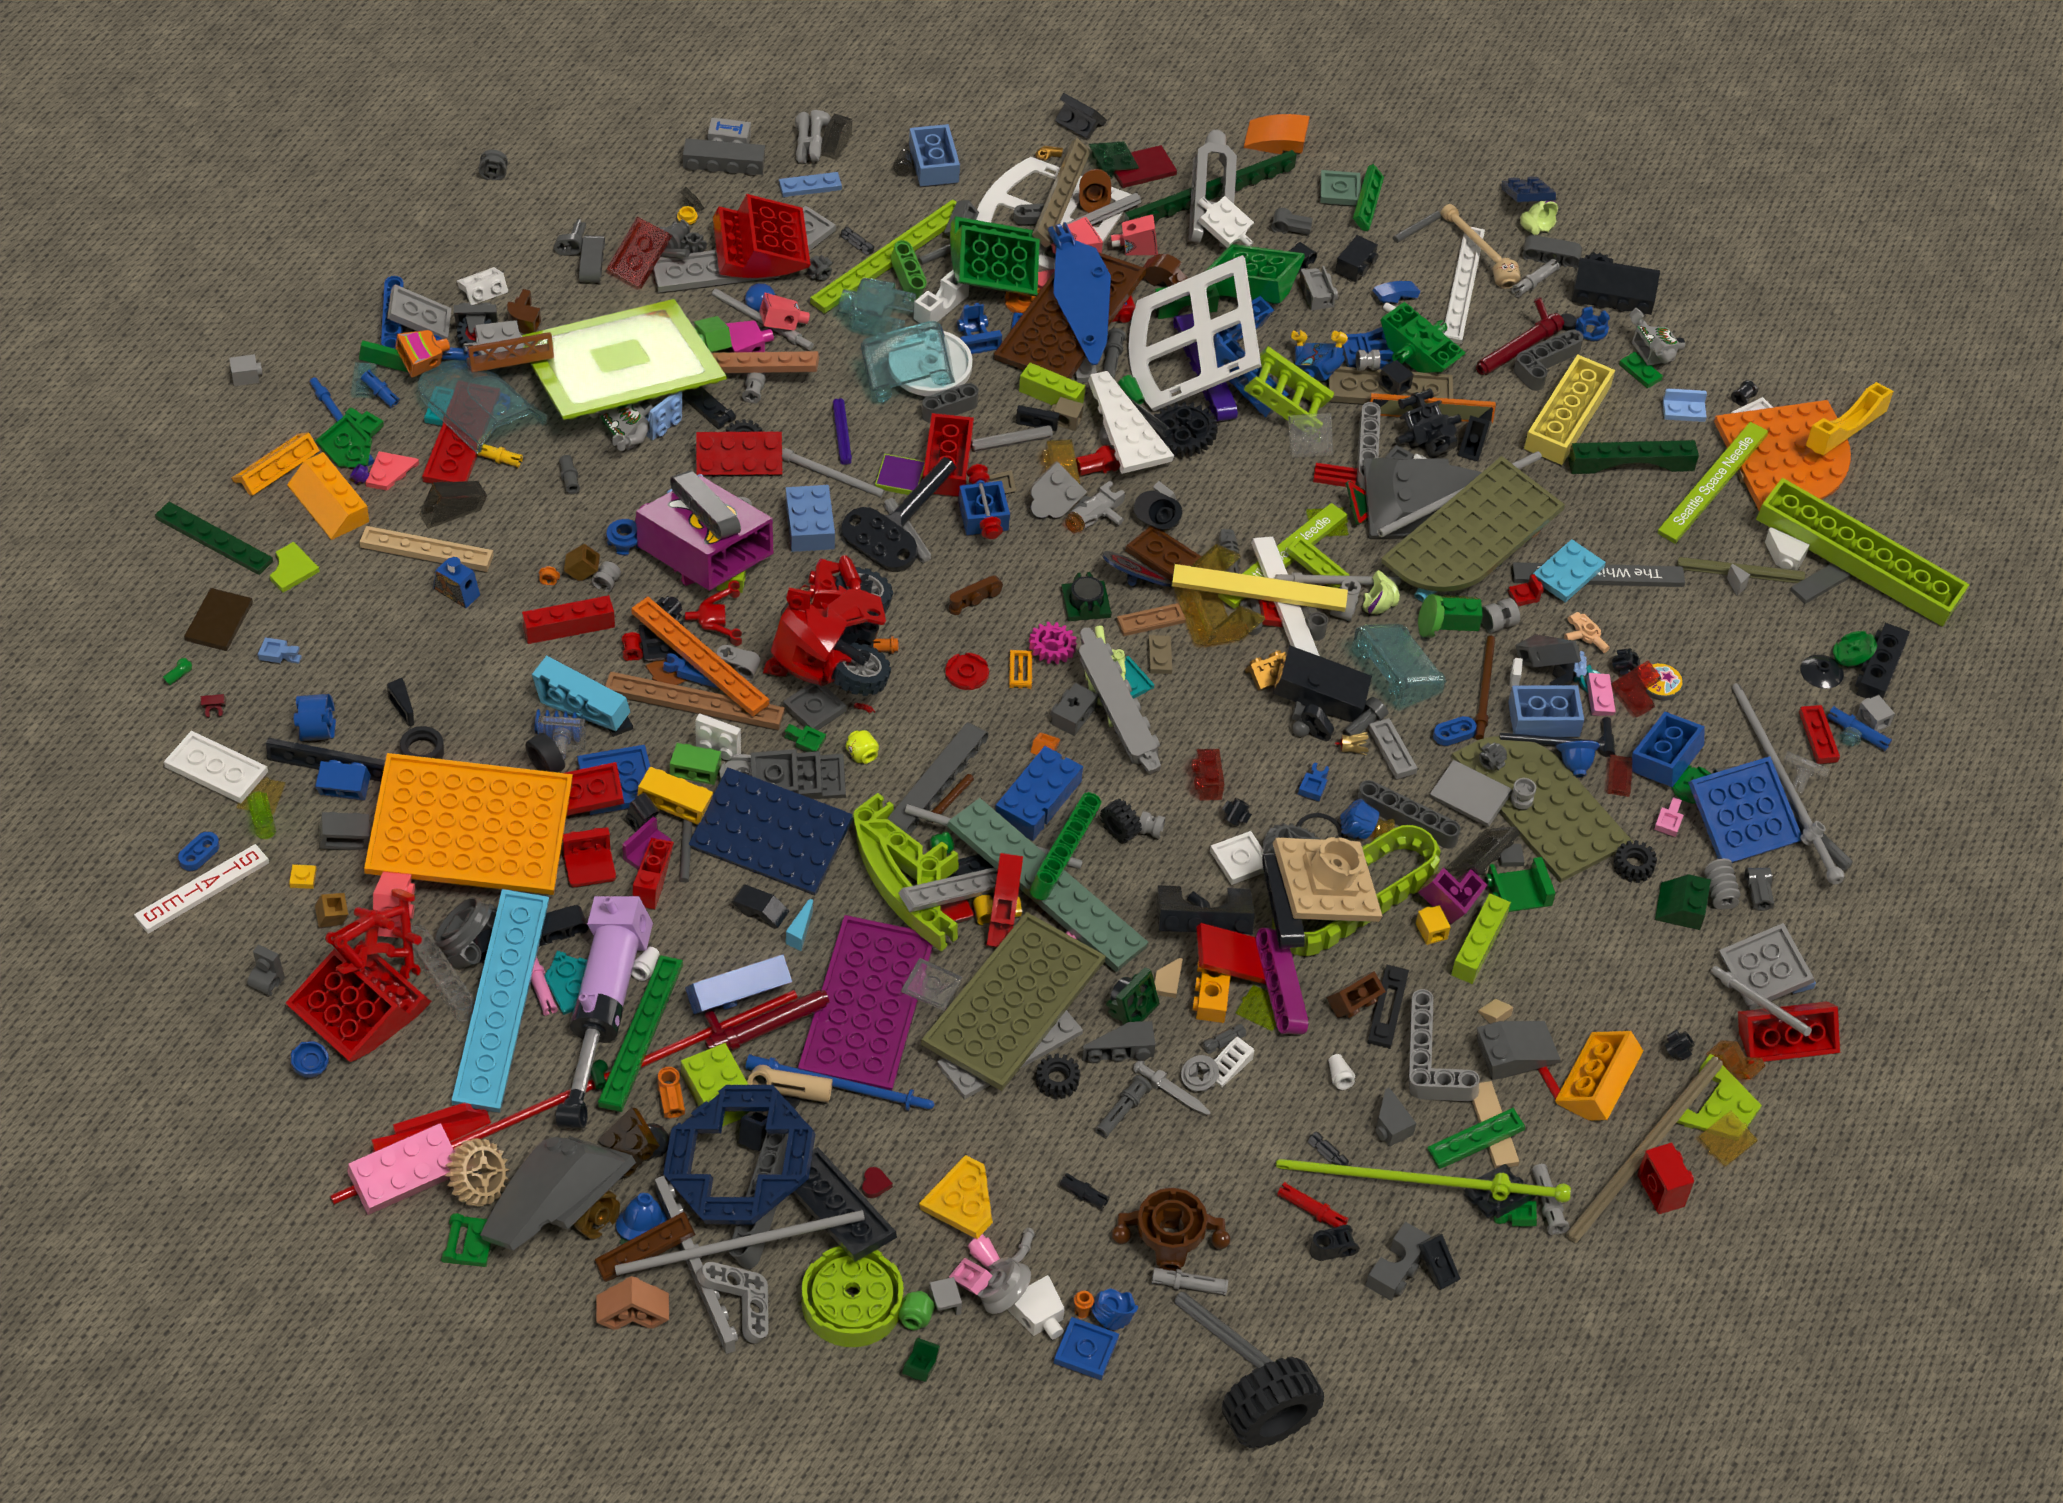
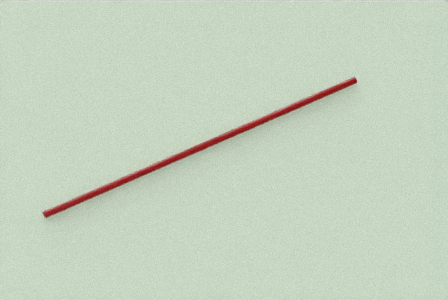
(559, 1099)

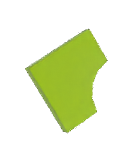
(293, 567)

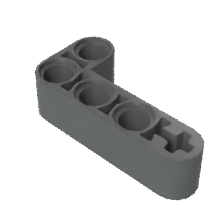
(1533, 363)

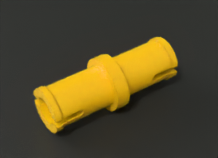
(501, 455)

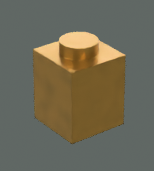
(581, 562)
(331, 910)

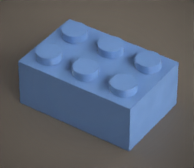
(934, 155)
(810, 518)
(1546, 710)

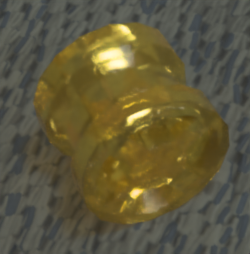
(1383, 827)

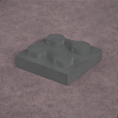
(814, 706)

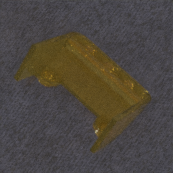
(1205, 610)

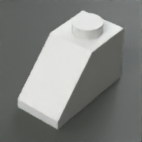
(1785, 549)

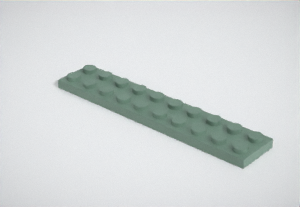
(1068, 902)

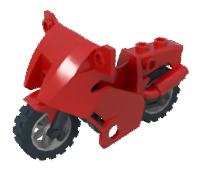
(836, 631)

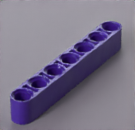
(1219, 396)

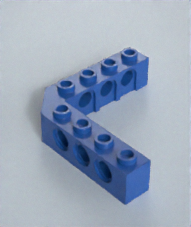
(1228, 351)

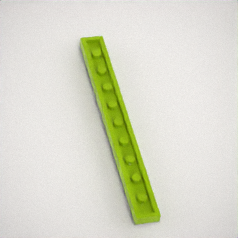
(880, 260)

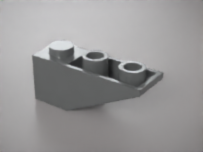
(1547, 651)
(1124, 1042)

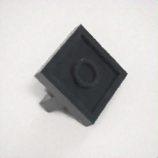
(1079, 116)

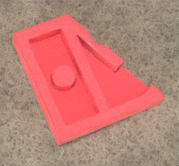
(389, 469)

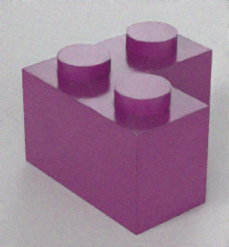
(1452, 894)

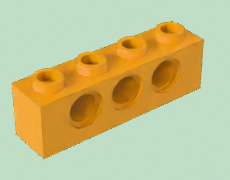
(1211, 1007)

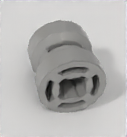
(1368, 360)
(606, 576)
(1523, 793)
(1152, 824)

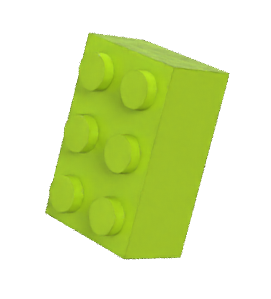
(709, 1073)

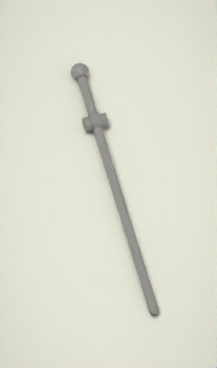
(1813, 831)

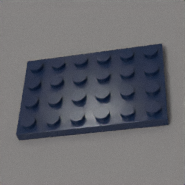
(771, 831)

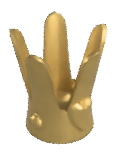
(1351, 743)

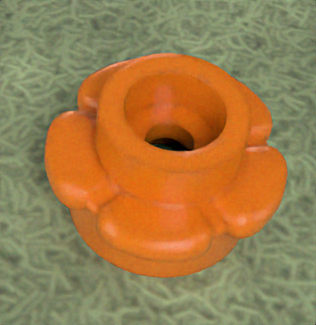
(548, 573)

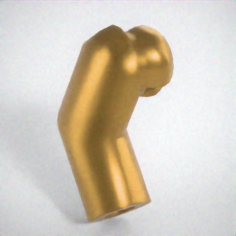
(1048, 151)

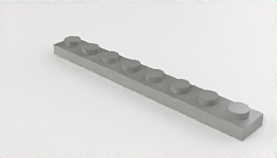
(710, 1297)

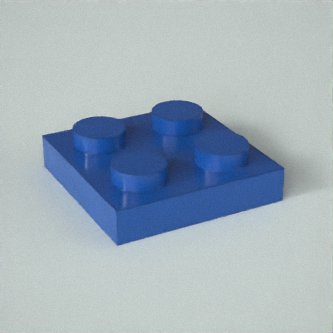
(1086, 1348)

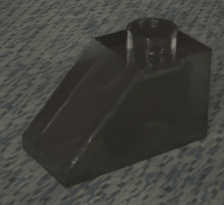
(836, 136)

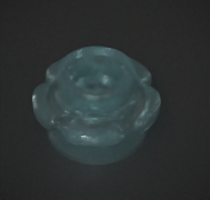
(1851, 736)

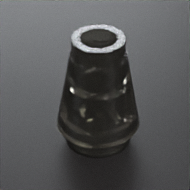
(902, 163)

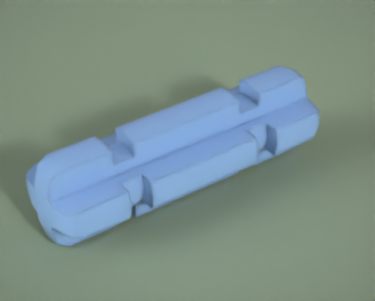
(1580, 667)

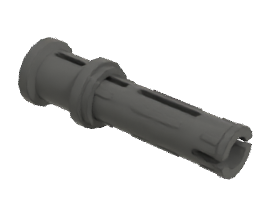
(1113, 349)
(1128, 1100)

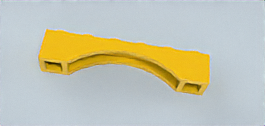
(1829, 434)

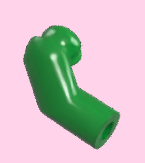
(182, 668)

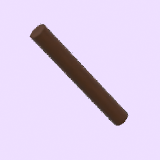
(953, 794)

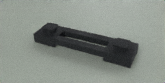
(1381, 1033)

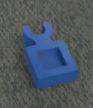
(1314, 783)

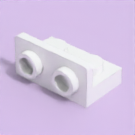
(483, 285)

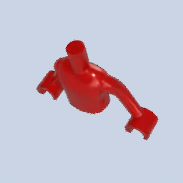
(712, 615)

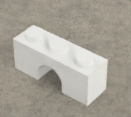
(935, 307)

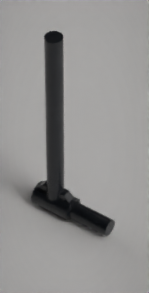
(1606, 742)

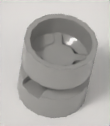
(1500, 615)

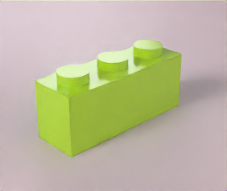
(1049, 385)

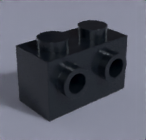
(1356, 258)

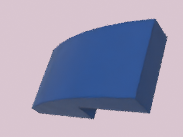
(1394, 290)

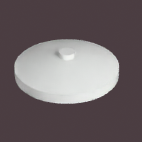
(962, 369)

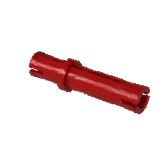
(1320, 1211)

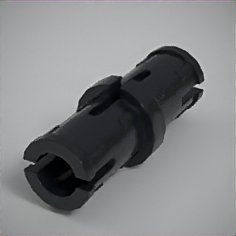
(1084, 1191)

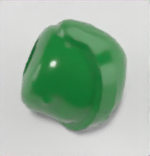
(946, 838)

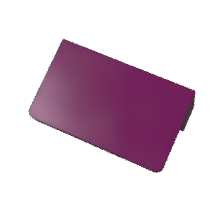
(637, 844)

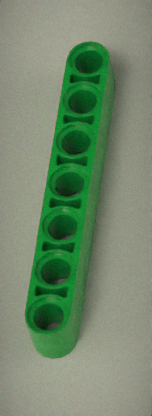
(1065, 846)

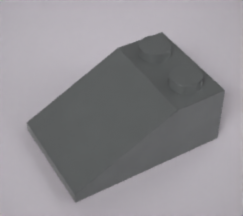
(1516, 1047)

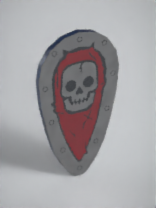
(1134, 569)

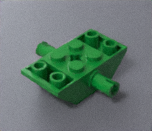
(1418, 341)

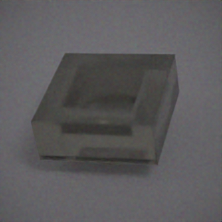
(691, 200)

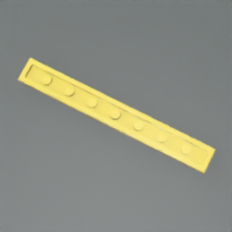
(1260, 588)

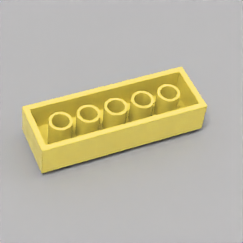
(1569, 409)

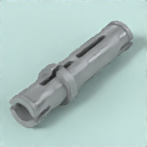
(1530, 281)
(1189, 1281)

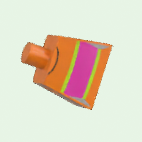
(420, 351)

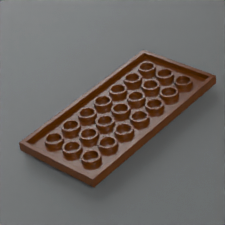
(1044, 333)

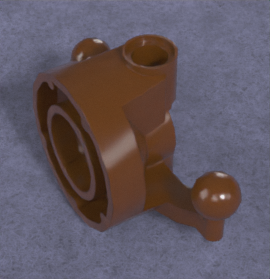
(1173, 1210)

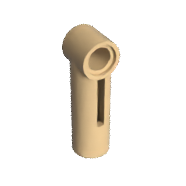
(794, 1084)

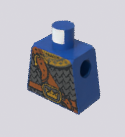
(456, 582)

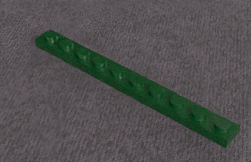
(1249, 175)

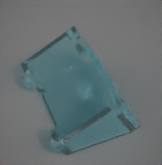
(906, 357)
(1400, 661)

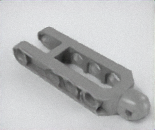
(1215, 143)

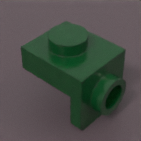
(922, 1360)

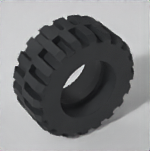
(1272, 1402)

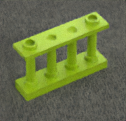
(1294, 378)

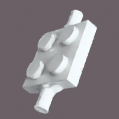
(1226, 222)

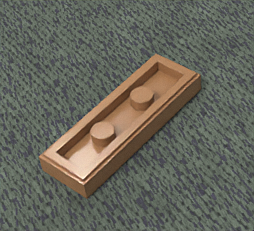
(1151, 619)

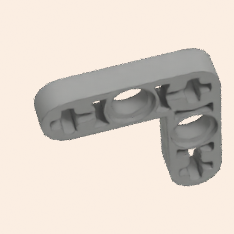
(748, 1292)

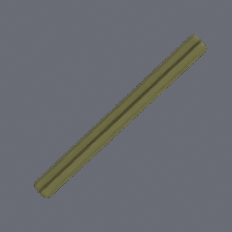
(1758, 572)

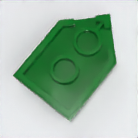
(346, 443)

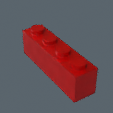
(568, 619)

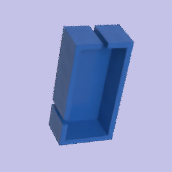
(1040, 787)

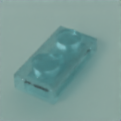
(359, 388)

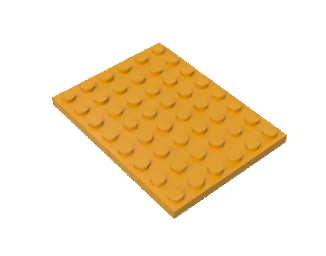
(469, 823)

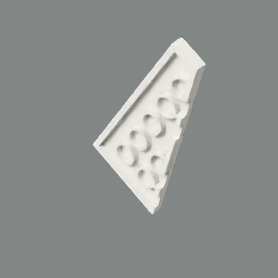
(1128, 431)

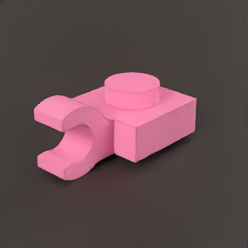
(1670, 820)

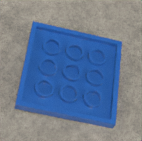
(1745, 810)

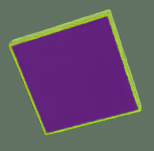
(899, 474)

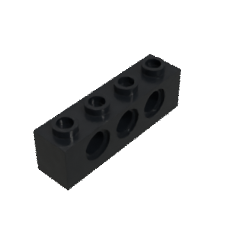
(1883, 663)

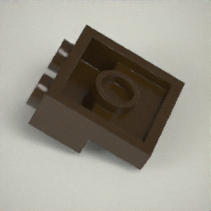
(631, 1137)

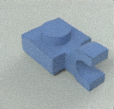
(275, 650)

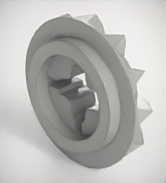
(1191, 1070)

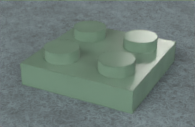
(1339, 187)

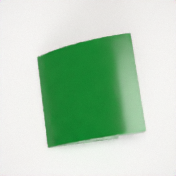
(994, 256)

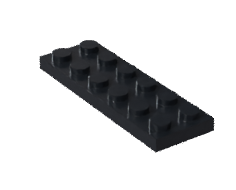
(832, 1194)

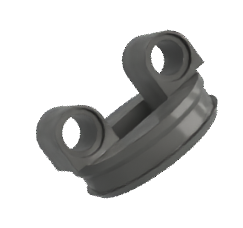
(461, 928)

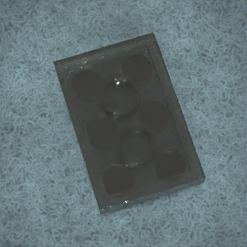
(1483, 851)

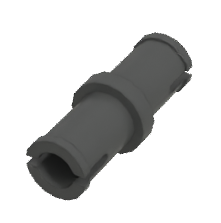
(569, 474)

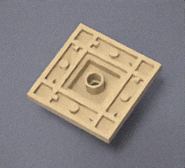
(1327, 879)

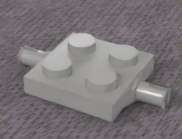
(495, 332)

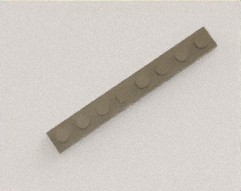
(1061, 191)

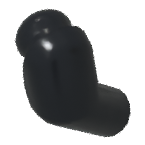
(1198, 900)

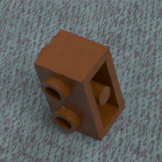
(1355, 995)

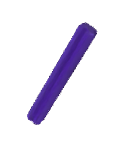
(842, 431)

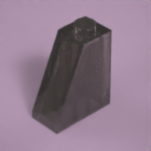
(451, 501)

